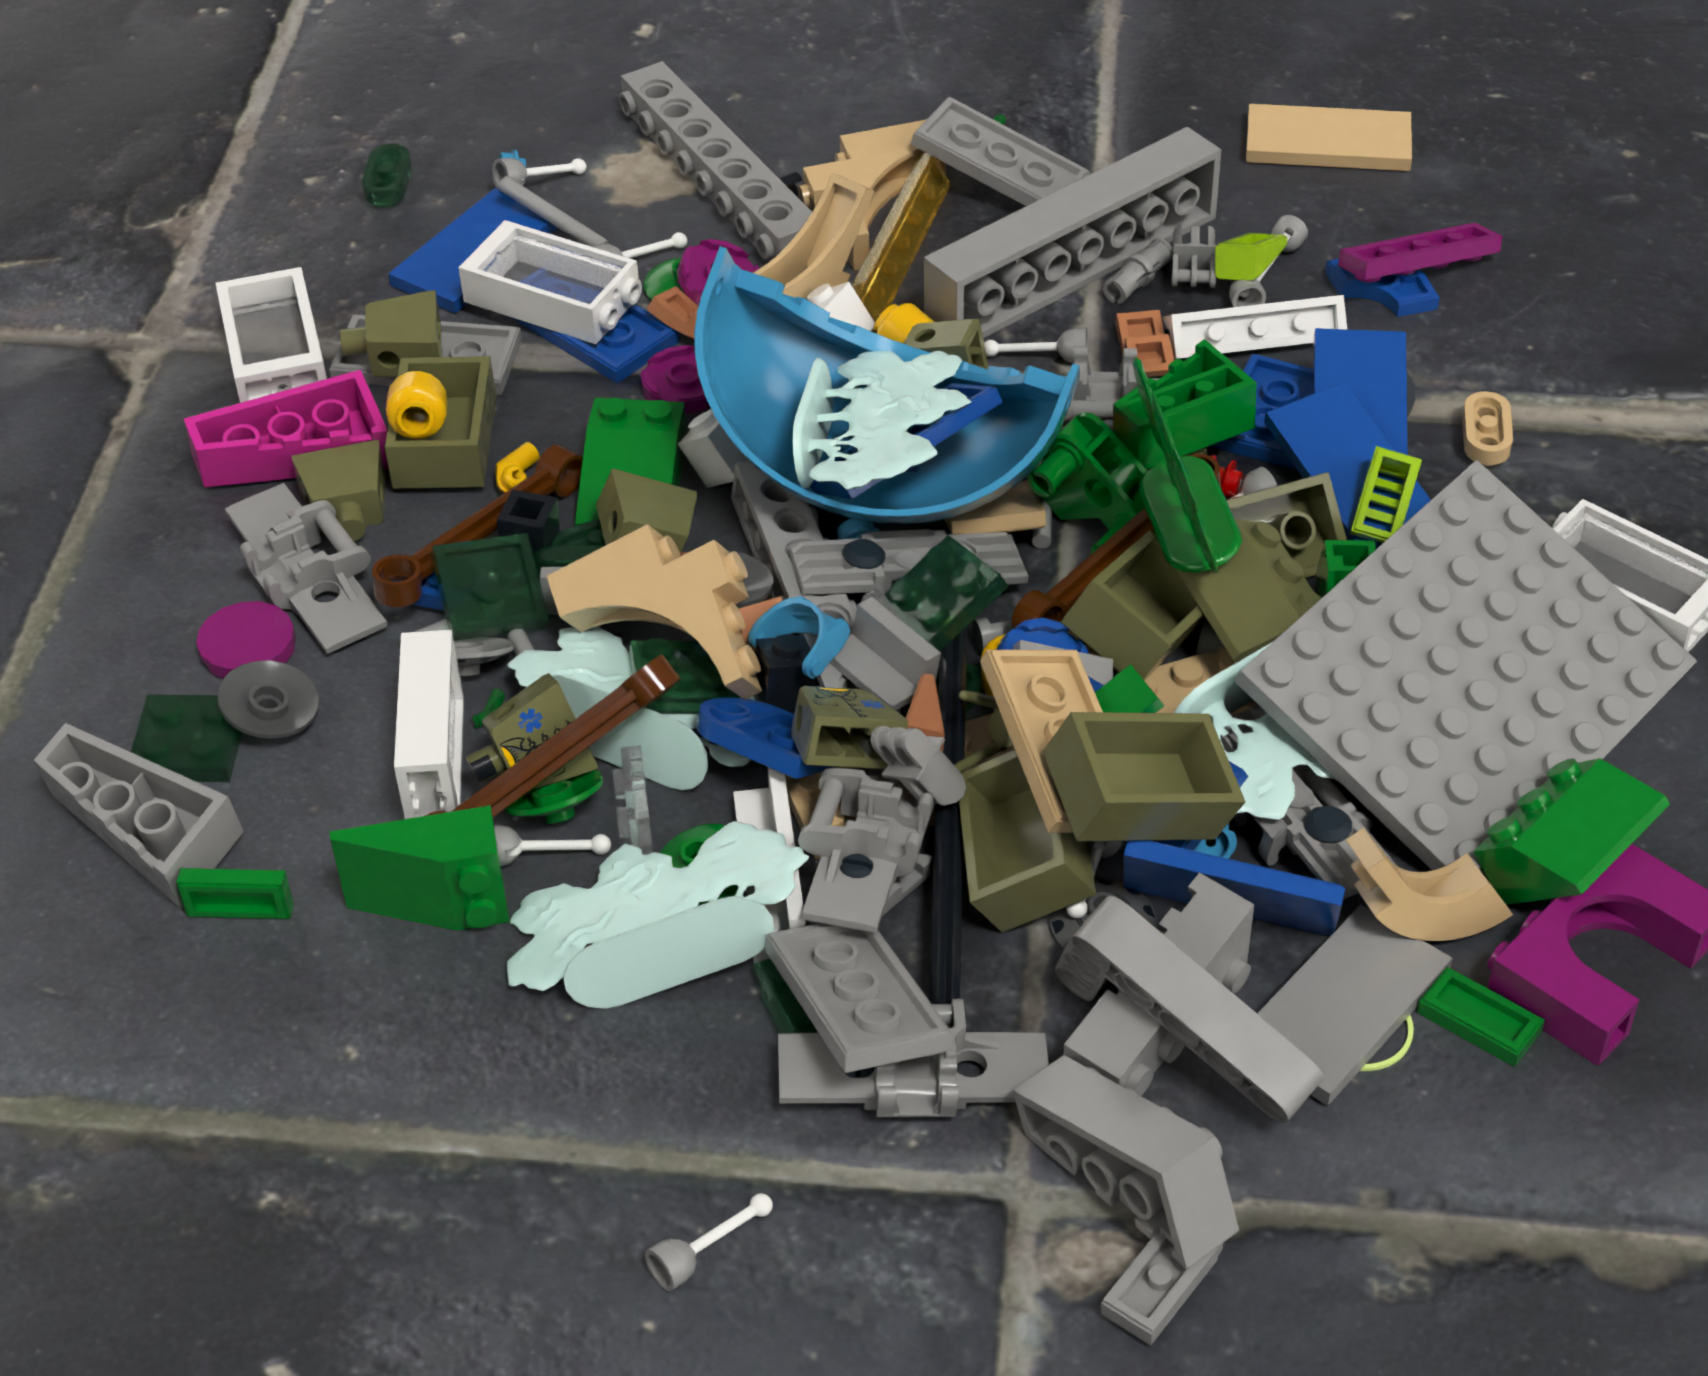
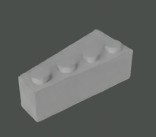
(139, 807)
(1121, 1036)
(1132, 1154)

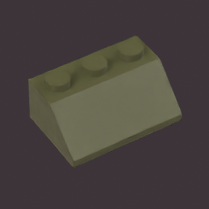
(1300, 511)
(1253, 592)

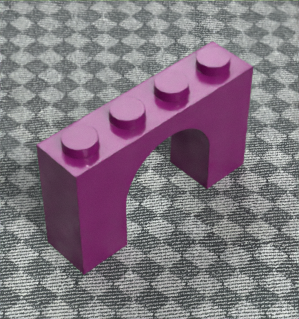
(1552, 982)

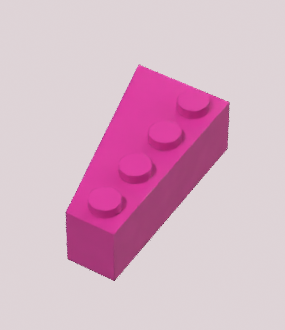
(260, 435)

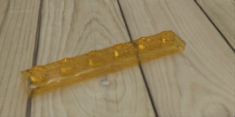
(901, 235)

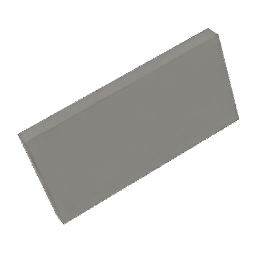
(994, 153)
(457, 341)
(858, 995)
(1353, 997)

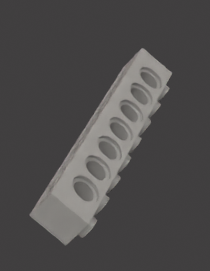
(713, 158)
(773, 523)

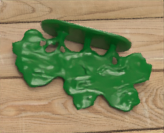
(1184, 499)

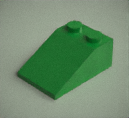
(632, 438)
(425, 869)

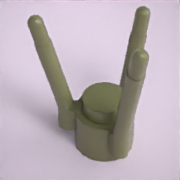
(996, 727)

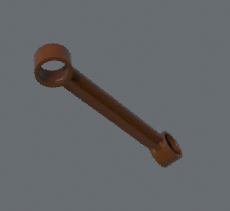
(555, 472)
(1063, 595)
(633, 695)

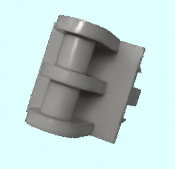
(1193, 260)
(918, 763)

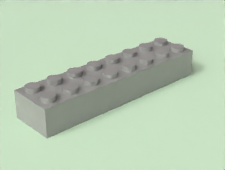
(1074, 234)

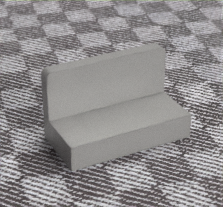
(885, 655)

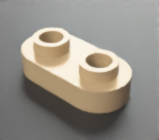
(1487, 428)

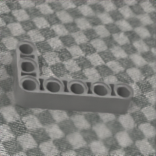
(1190, 1004)

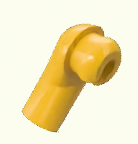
(511, 468)

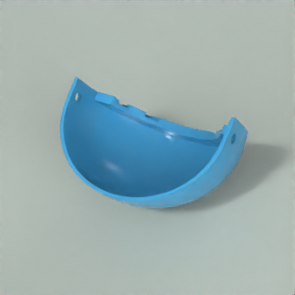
(754, 367)

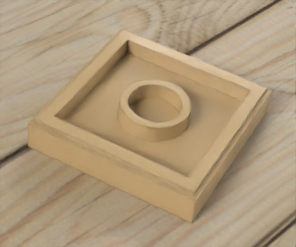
(1012, 511)

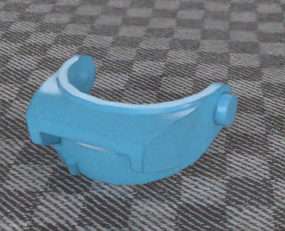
(803, 616)

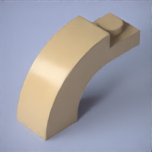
(1428, 904)

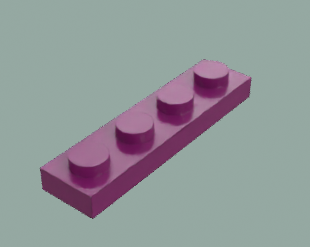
(1419, 251)

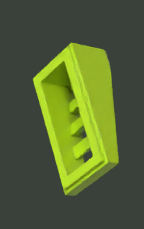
(1247, 255)
(1391, 464)

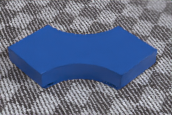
(1398, 292)

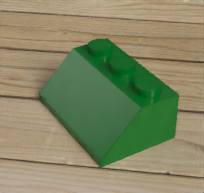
(1567, 831)

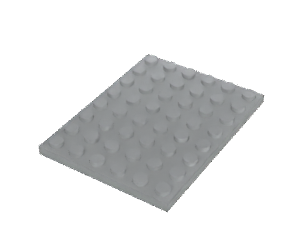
(1463, 668)

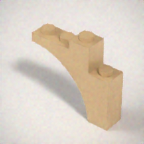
(873, 159)
(823, 242)
(651, 582)

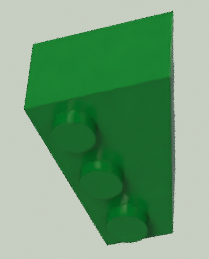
(1203, 403)

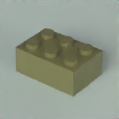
(461, 446)
(1135, 609)
(1143, 776)
(1009, 856)

